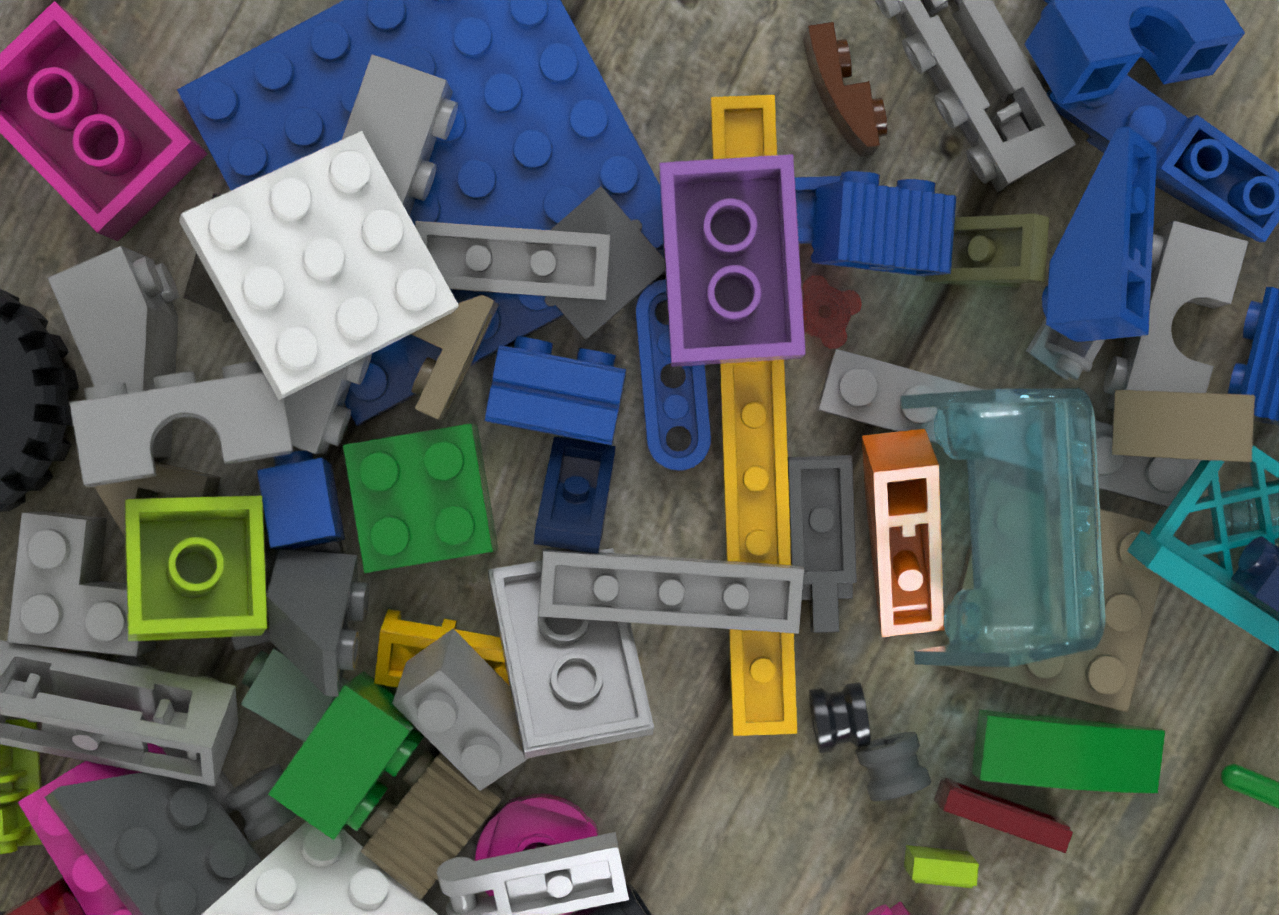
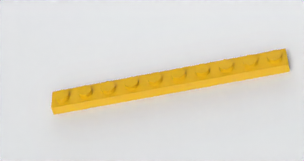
(755, 468)

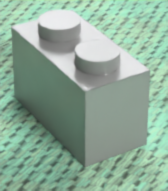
(462, 709)

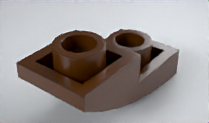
(849, 106)

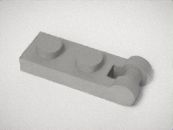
(537, 880)

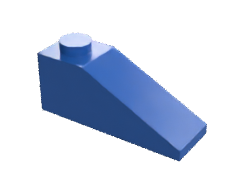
(1105, 256)

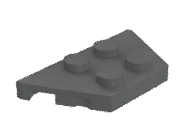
(156, 840)

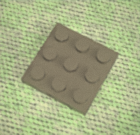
(1110, 670)

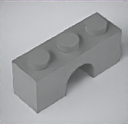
(1186, 268)
(119, 428)

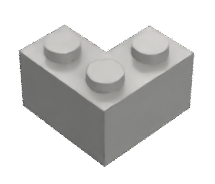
(60, 590)

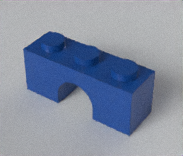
(1093, 44)

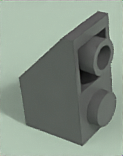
(314, 611)

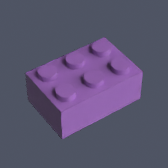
(732, 260)

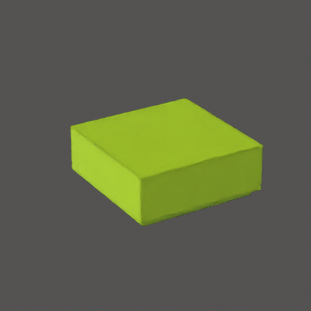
(941, 866)

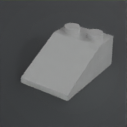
(123, 322)

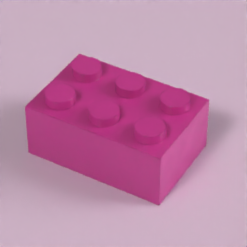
(89, 124)

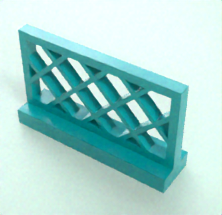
(1195, 573)

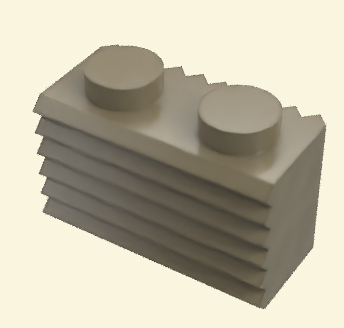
(428, 822)

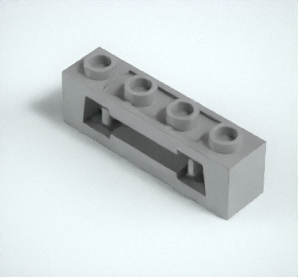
(962, 99)
(113, 710)

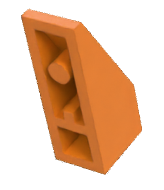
(904, 531)

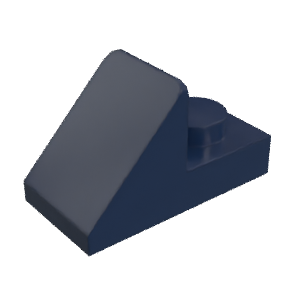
(575, 495)

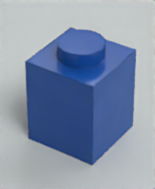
(300, 502)

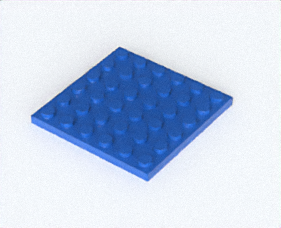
(522, 152)

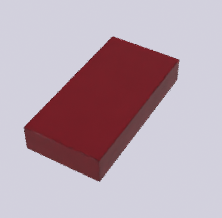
(1003, 815)

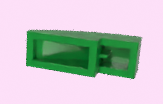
(1067, 753)

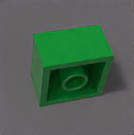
(420, 497)
(340, 763)

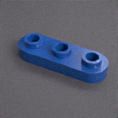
(668, 406)

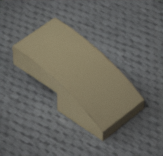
(1183, 425)

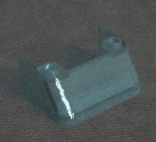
(1029, 524)

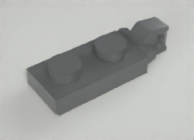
(823, 534)

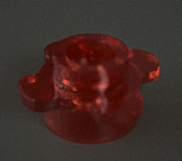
(842, 307)

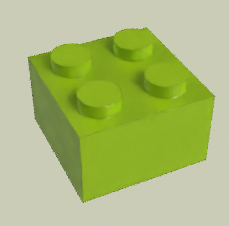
(195, 567)

